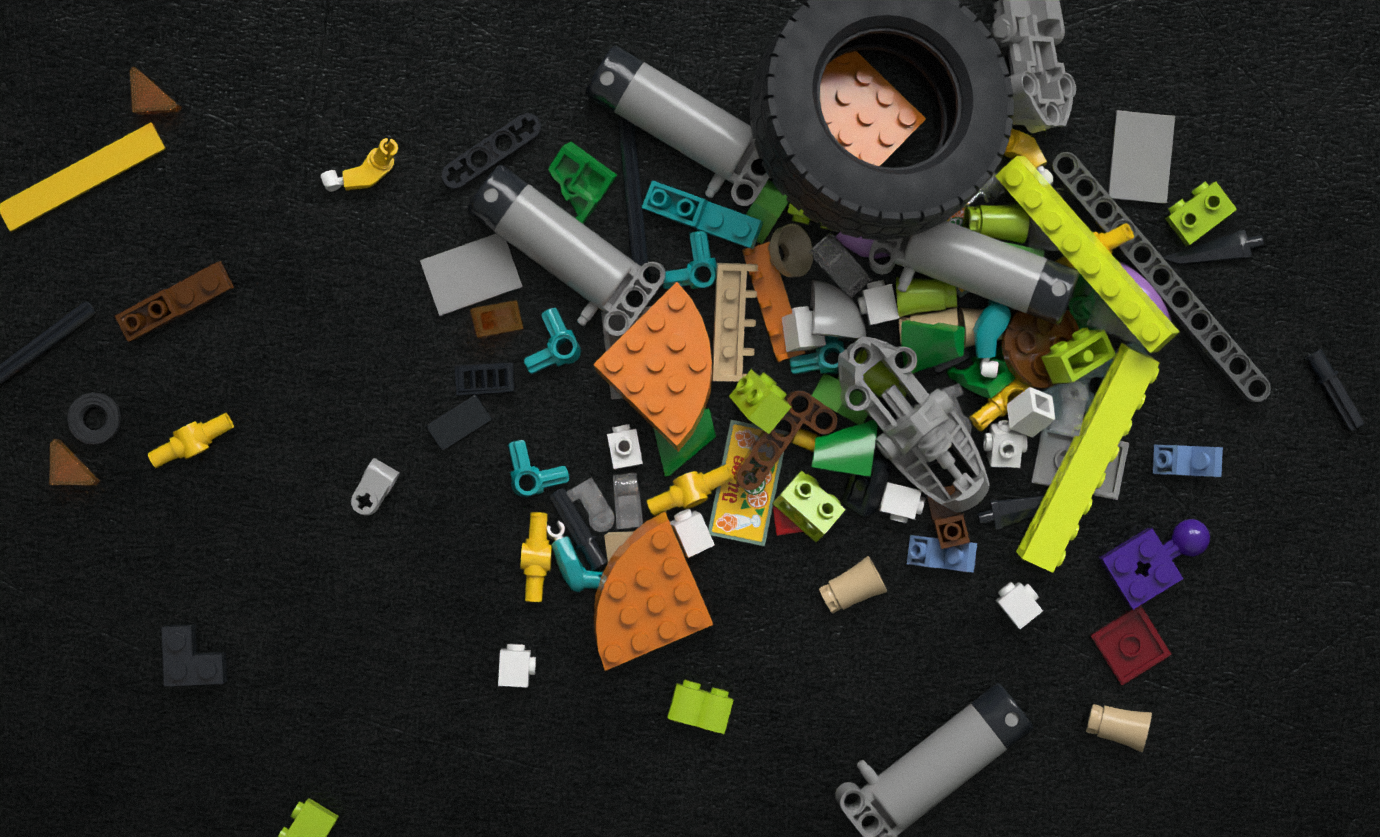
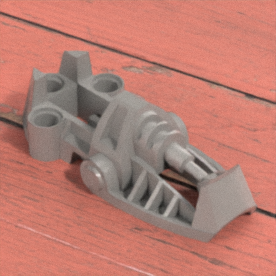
(1040, 86)
(920, 430)

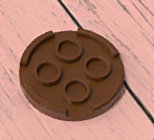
(1028, 340)

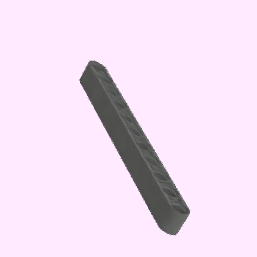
(1173, 283)

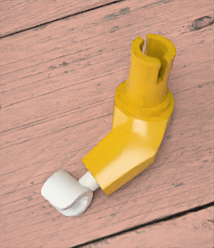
(1025, 145)
(373, 169)

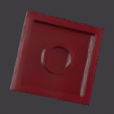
(1130, 645)

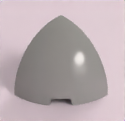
(835, 313)

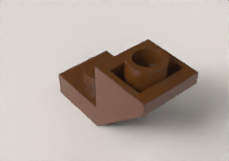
(948, 525)

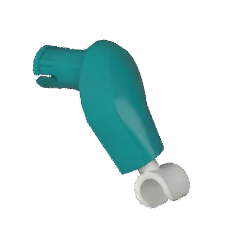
(986, 332)
(569, 564)

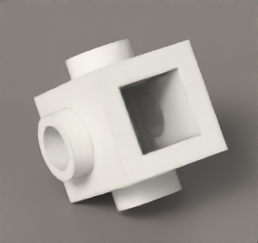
(1004, 445)

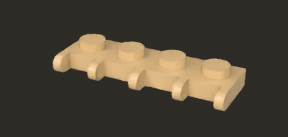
(730, 320)

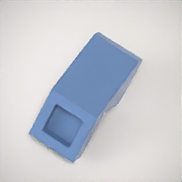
(1187, 460)
(927, 553)

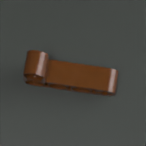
(778, 443)

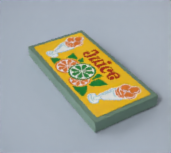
(741, 512)

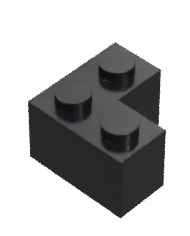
(182, 662)

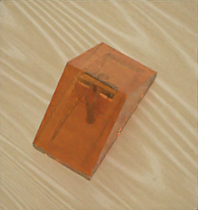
(148, 97)
(496, 319)
(67, 468)

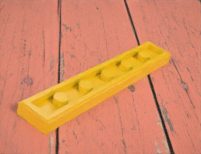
(81, 177)

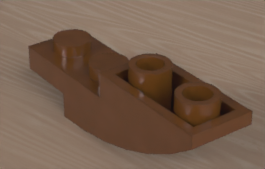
(174, 302)

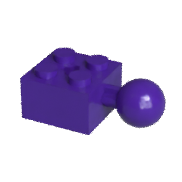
(1188, 539)

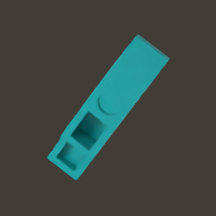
(702, 215)

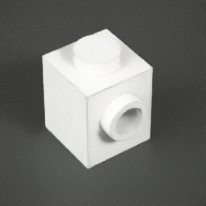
(878, 303)
(798, 331)
(1031, 412)
(624, 447)
(901, 502)
(691, 532)
(1019, 603)
(515, 666)

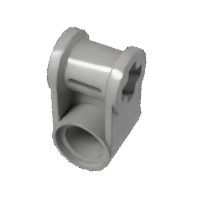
(377, 482)

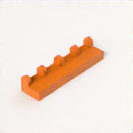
(771, 298)

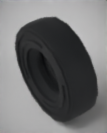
(77, 412)

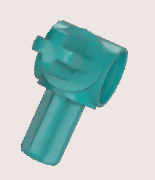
(701, 257)
(559, 335)
(817, 361)
(540, 479)

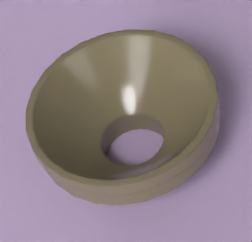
(796, 250)

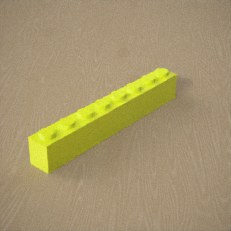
(1087, 254)
(1088, 458)

